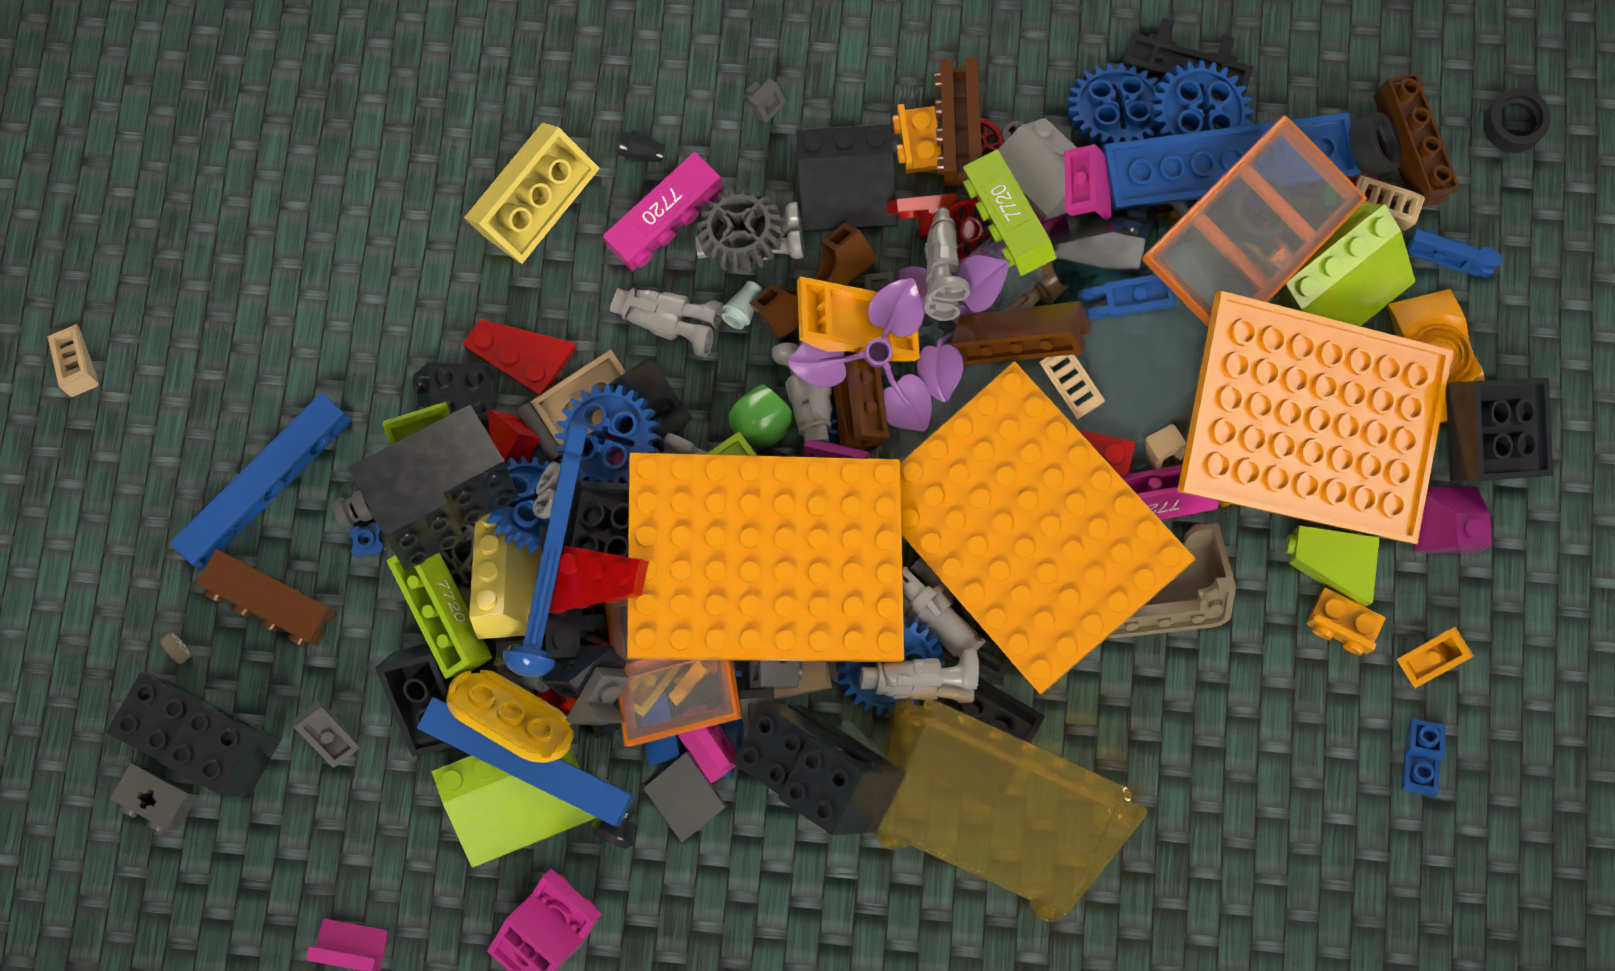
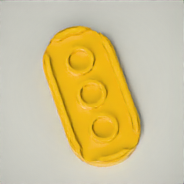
(510, 716)

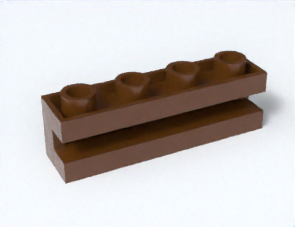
(960, 118)
(1424, 156)
(1021, 333)
(861, 406)
(266, 598)

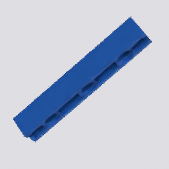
(261, 481)
(553, 777)

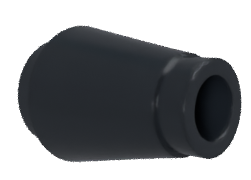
(640, 148)

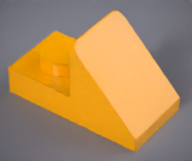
(1435, 657)

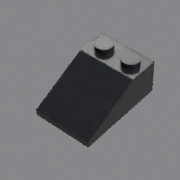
(410, 682)

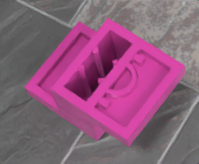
(545, 927)

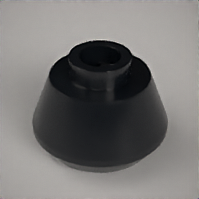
(619, 836)

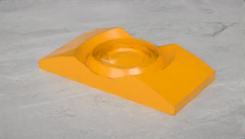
(838, 320)
(1441, 323)

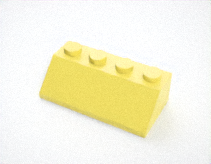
(532, 192)
(500, 583)

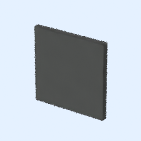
(685, 797)

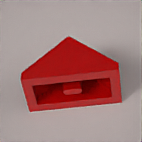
(511, 436)

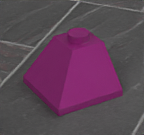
(1454, 522)

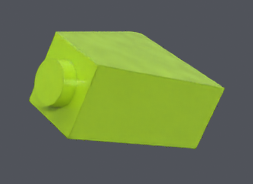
(1336, 560)

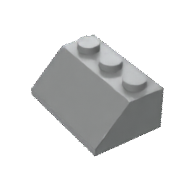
(1038, 165)

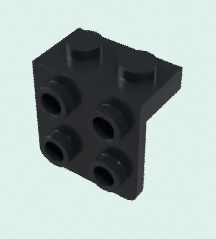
(456, 385)
(652, 385)

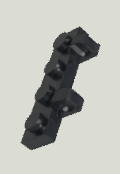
(1161, 56)
(566, 629)

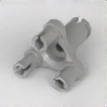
(933, 607)

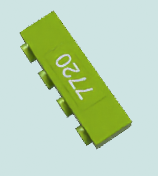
(1009, 213)
(441, 615)

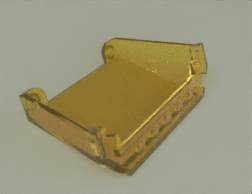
(1002, 807)

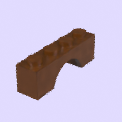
(843, 258)

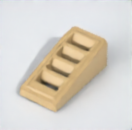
(1402, 197)
(80, 378)
(1088, 405)
(1165, 448)

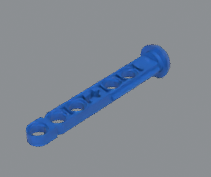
(529, 658)

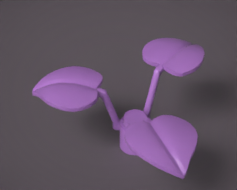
(896, 310)
(943, 365)

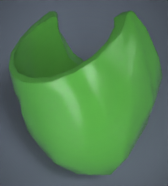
(761, 417)

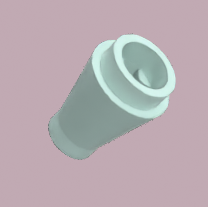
(738, 310)

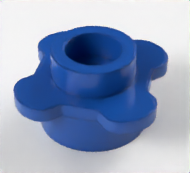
(373, 546)

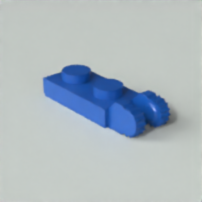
(1453, 253)
(1129, 297)

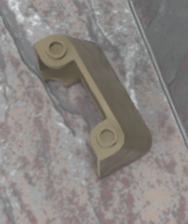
(1196, 597)

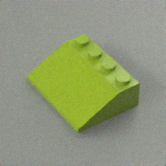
(1353, 270)
(500, 812)

